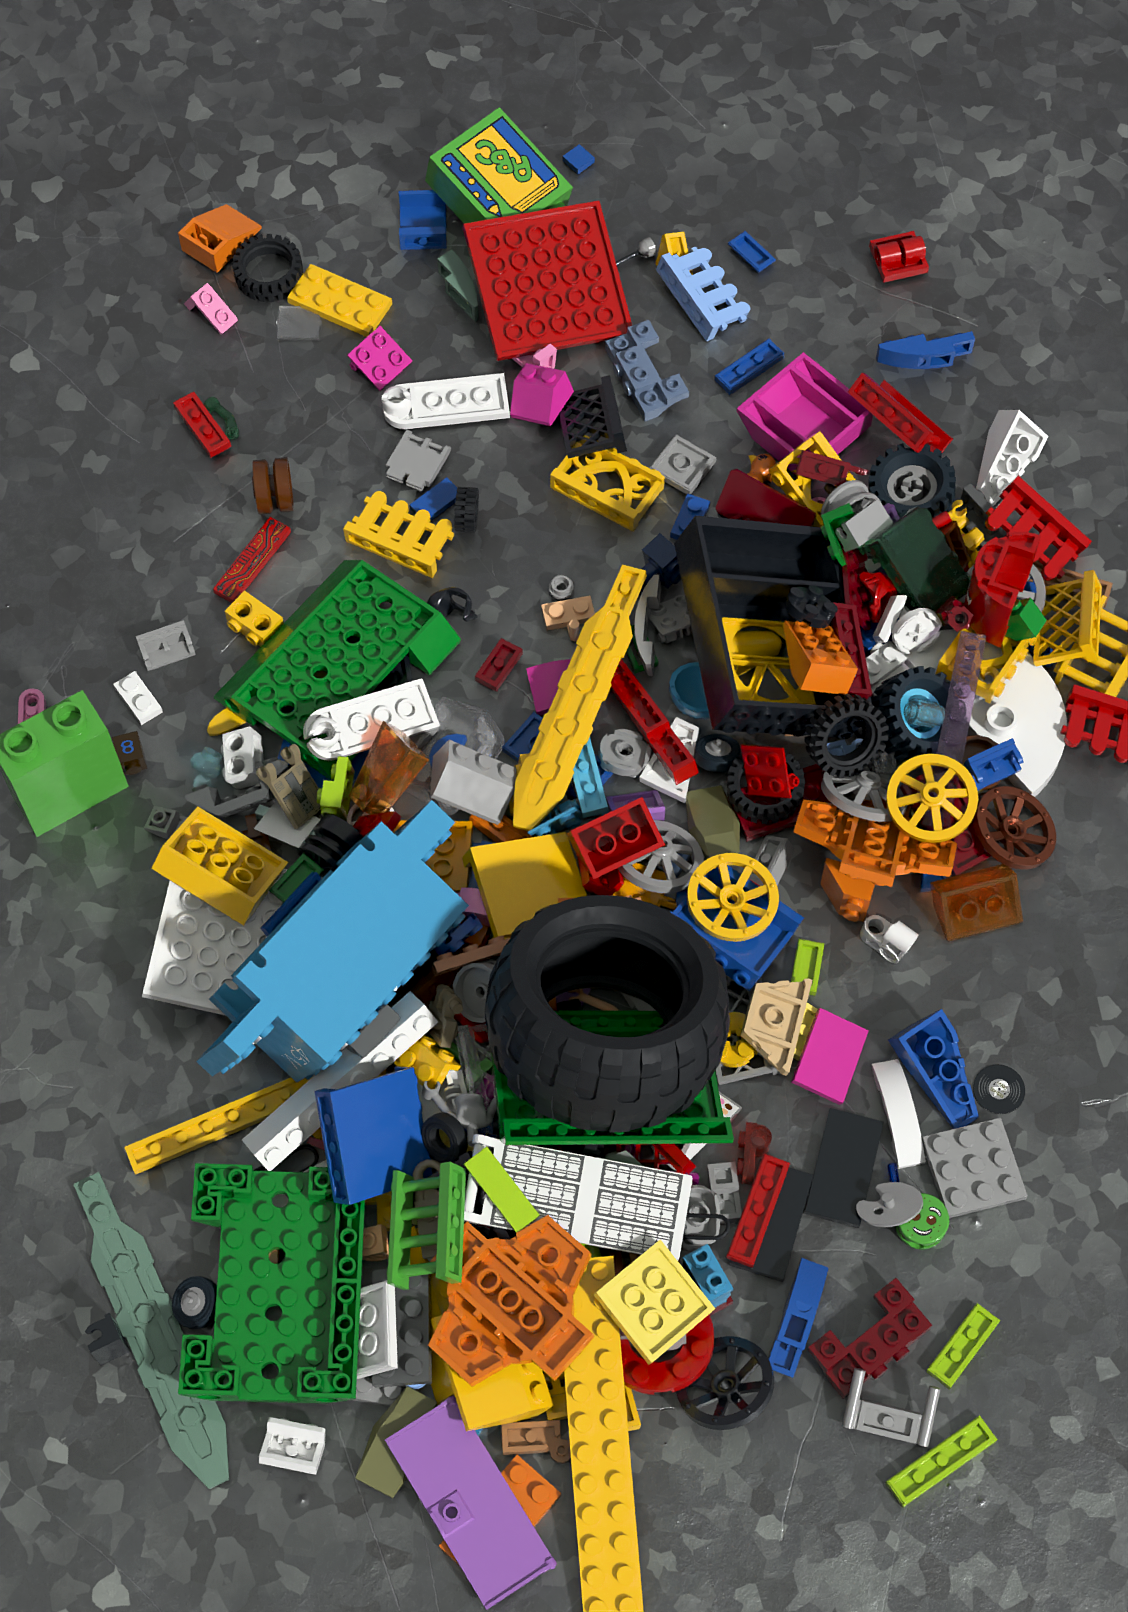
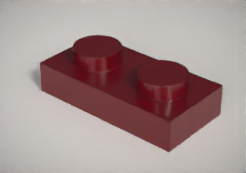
(498, 664)

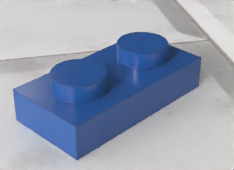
(691, 506)

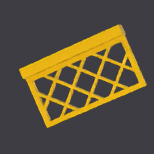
(1086, 617)

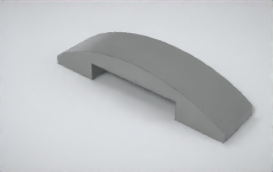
(648, 600)

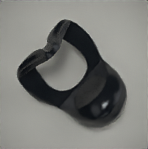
(445, 604)

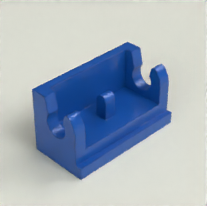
(994, 764)

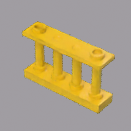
(1117, 670)

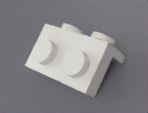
(293, 1445)

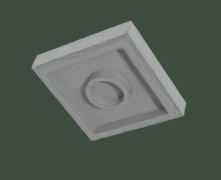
(683, 464)

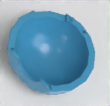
(688, 691)

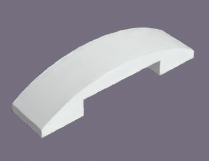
(900, 1113)

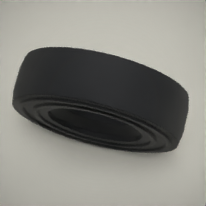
(454, 1131)

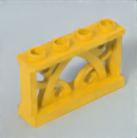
(817, 444)
(630, 473)
(989, 667)

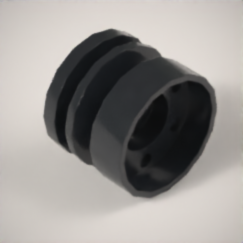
(330, 843)

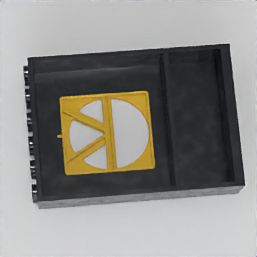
(740, 578)

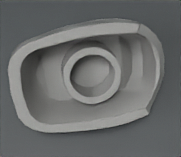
(706, 1202)

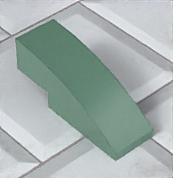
(458, 283)

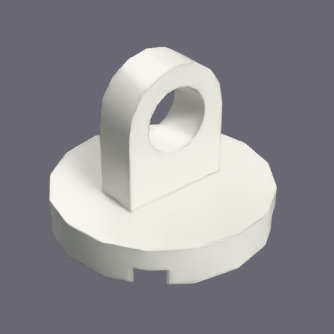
(916, 630)

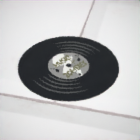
(999, 1089)

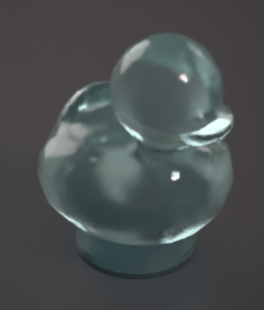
(207, 764)

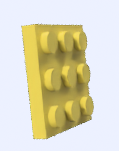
(654, 1302)

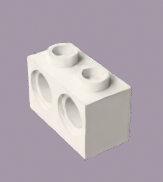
(242, 754)

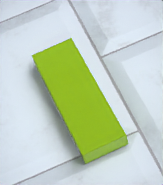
(501, 1190)
(963, 1346)

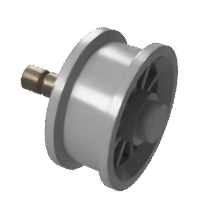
(850, 492)

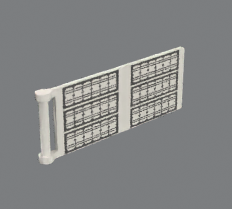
(590, 1197)

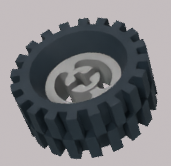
(912, 472)

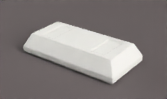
(889, 618)

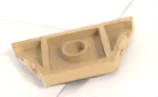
(776, 1020)

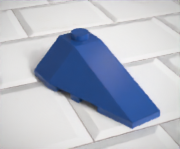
(934, 1061)

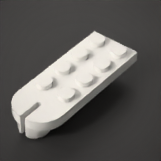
(446, 402)
(355, 722)

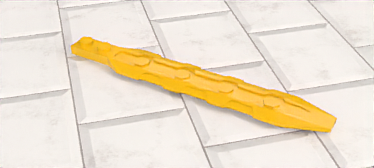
(577, 701)

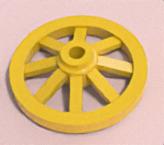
(932, 803)
(735, 893)

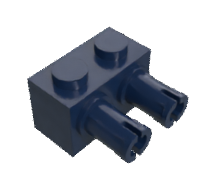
(661, 560)

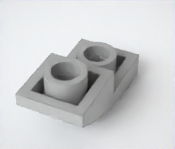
(163, 822)

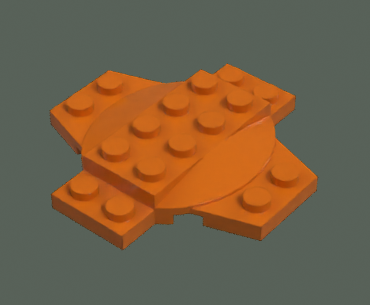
(872, 848)
(514, 1303)

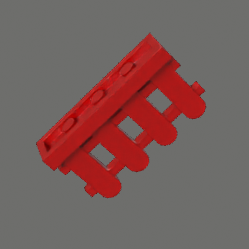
(1045, 519)
(1106, 712)

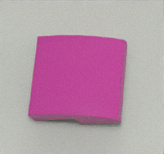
(544, 682)

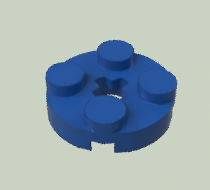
(458, 934)

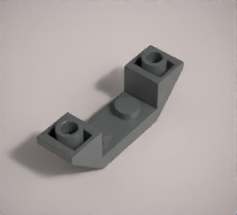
(209, 798)

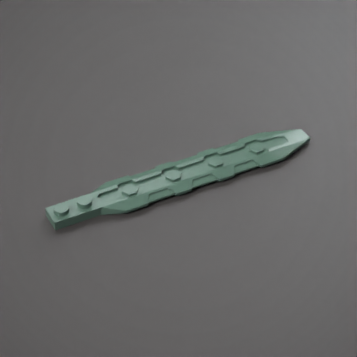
(154, 1335)

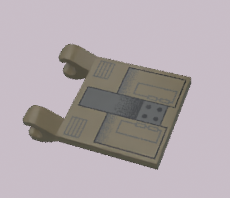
(293, 788)

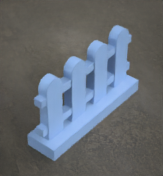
(689, 292)

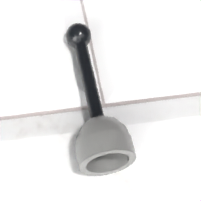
(646, 249)

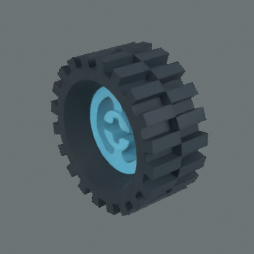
(893, 697)

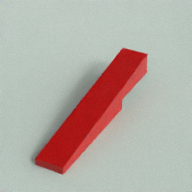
(653, 725)

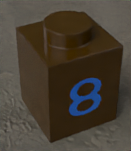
(130, 752)

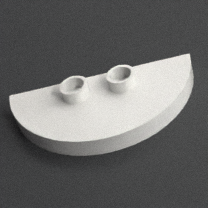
(1026, 711)

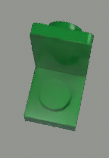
(832, 521)

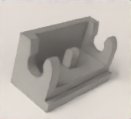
(863, 525)
(165, 645)

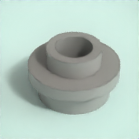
(561, 581)

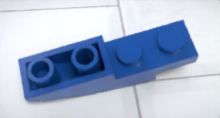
(918, 353)
(797, 1317)

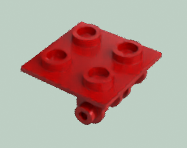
(767, 771)

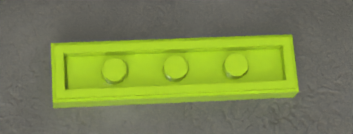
(941, 1461)

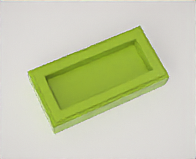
(808, 963)

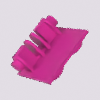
(379, 358)

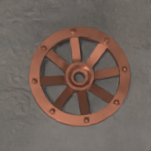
(1012, 830)

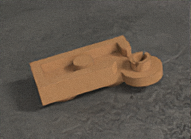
(535, 1438)

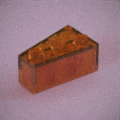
(387, 770)

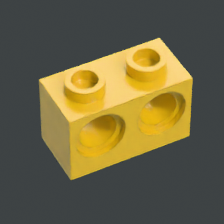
(258, 616)

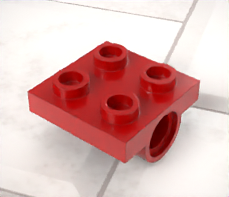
(899, 256)

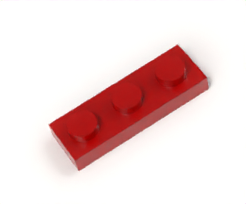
(202, 424)

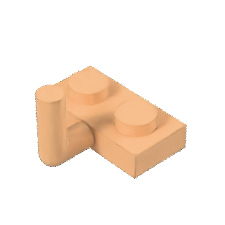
(568, 614)

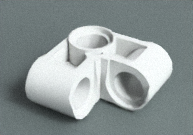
(892, 940)

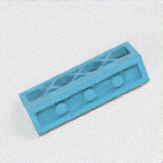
(589, 783)

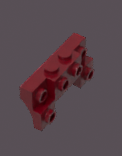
(878, 1345)

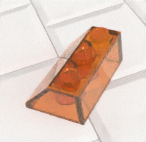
(977, 901)

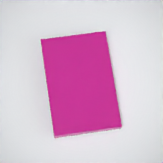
(829, 1056)

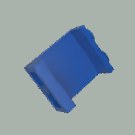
(422, 220)

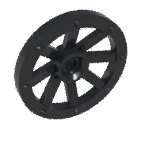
(729, 1379)

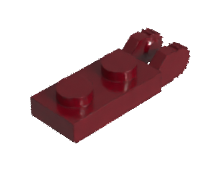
(825, 468)

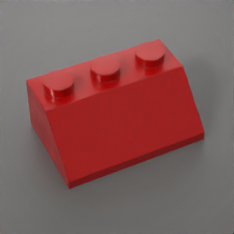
(616, 838)

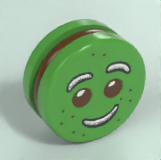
(927, 1227)

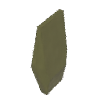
(713, 821)
(378, 1464)

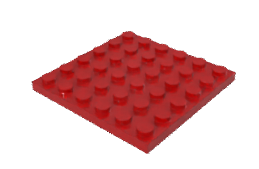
(547, 279)

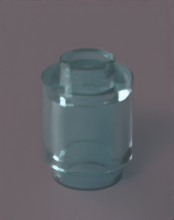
(924, 713)

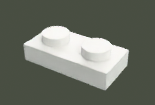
(138, 698)

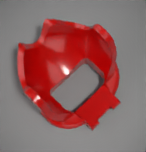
(881, 590)

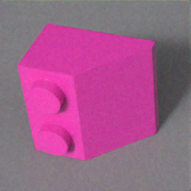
(539, 394)

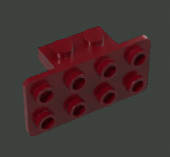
(754, 501)
(854, 590)

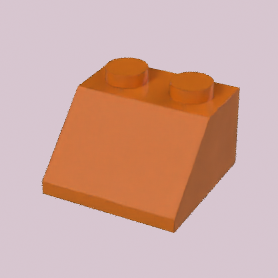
(847, 894)

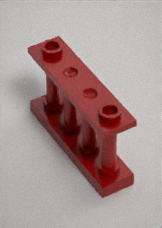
(899, 414)

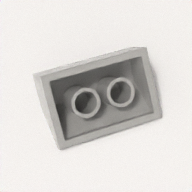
(472, 781)

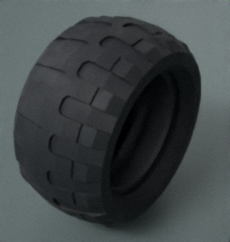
(595, 1077)

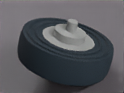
(716, 752)
(195, 1302)

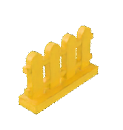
(395, 547)

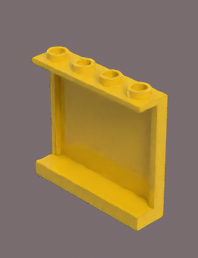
(523, 878)

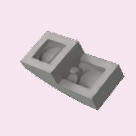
(724, 1182)

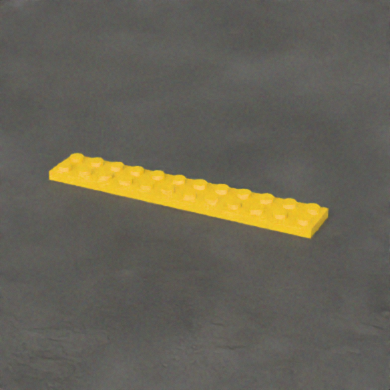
(602, 1456)

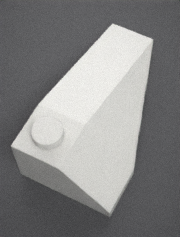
(1009, 448)

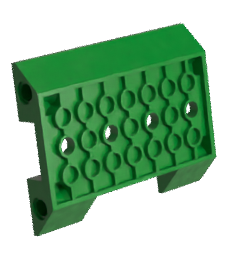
(316, 641)
(313, 1287)

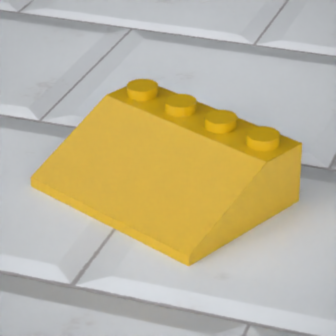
(219, 865)
(504, 1398)

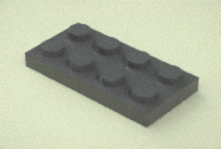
(412, 1334)

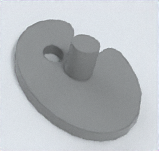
(897, 1200)

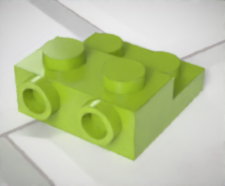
(334, 795)

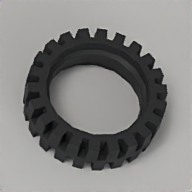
(261, 247)
(758, 811)

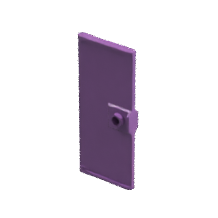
(470, 1503)

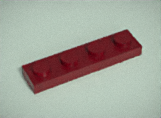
(848, 631)

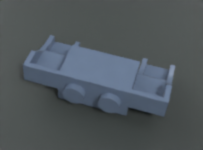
(639, 374)

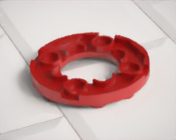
(672, 1373)

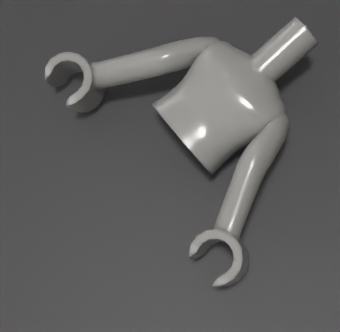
(469, 1109)

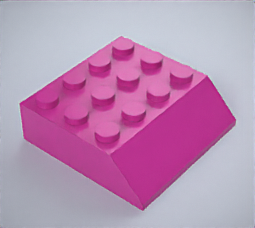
(799, 404)

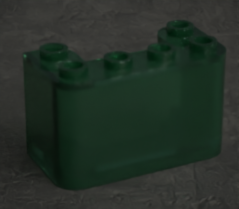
(918, 560)

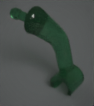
(231, 429)

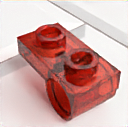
(746, 1165)

